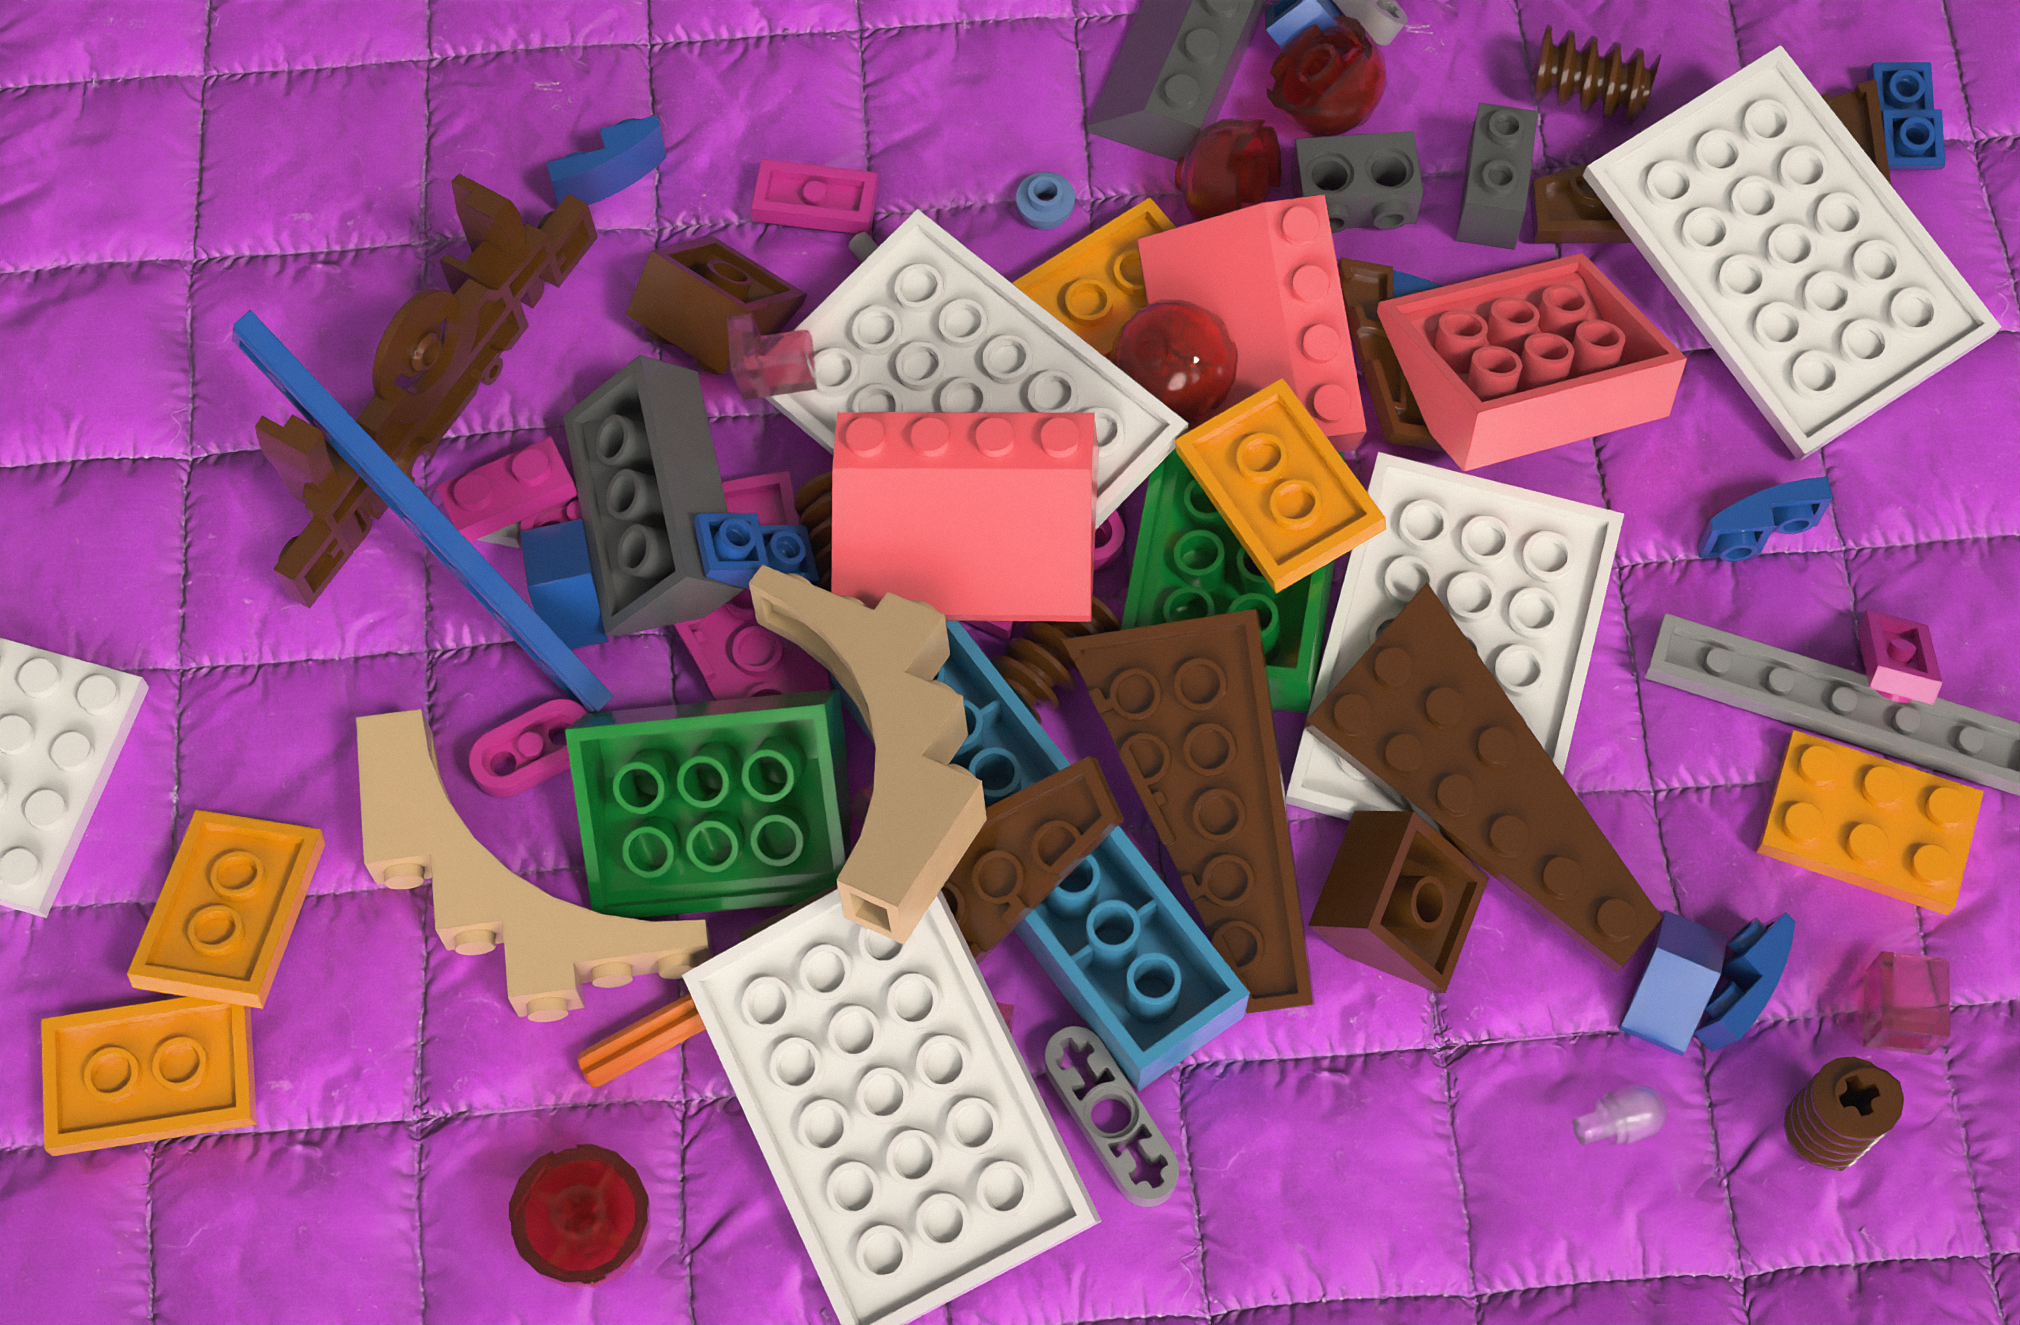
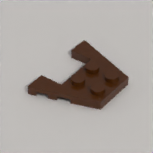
(1396, 408)

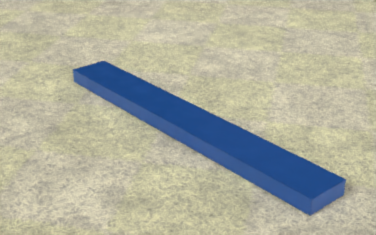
(418, 513)

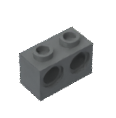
(1354, 169)
(1497, 176)

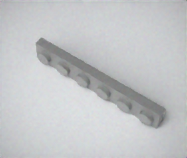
(1835, 703)

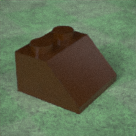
(694, 289)
(1399, 898)

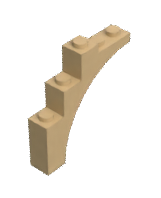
(920, 804)
(480, 903)

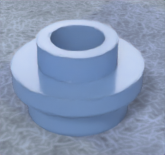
(1050, 213)

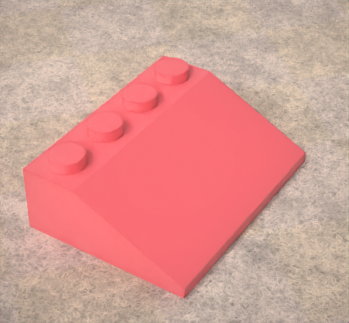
(1282, 301)
(1530, 360)
(967, 512)

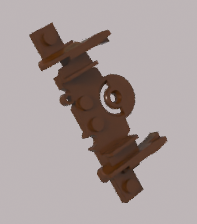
(479, 324)

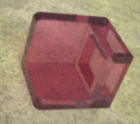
(769, 362)
(1906, 1003)

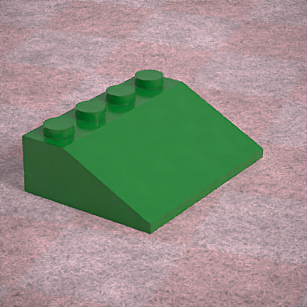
(1197, 568)
(712, 803)

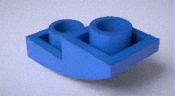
(1908, 115)
(628, 155)
(1747, 524)
(737, 546)
(1752, 977)

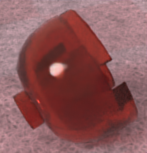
(1329, 78)
(1229, 167)
(1178, 355)
(580, 1216)

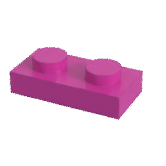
(815, 196)
(507, 490)
(1899, 658)

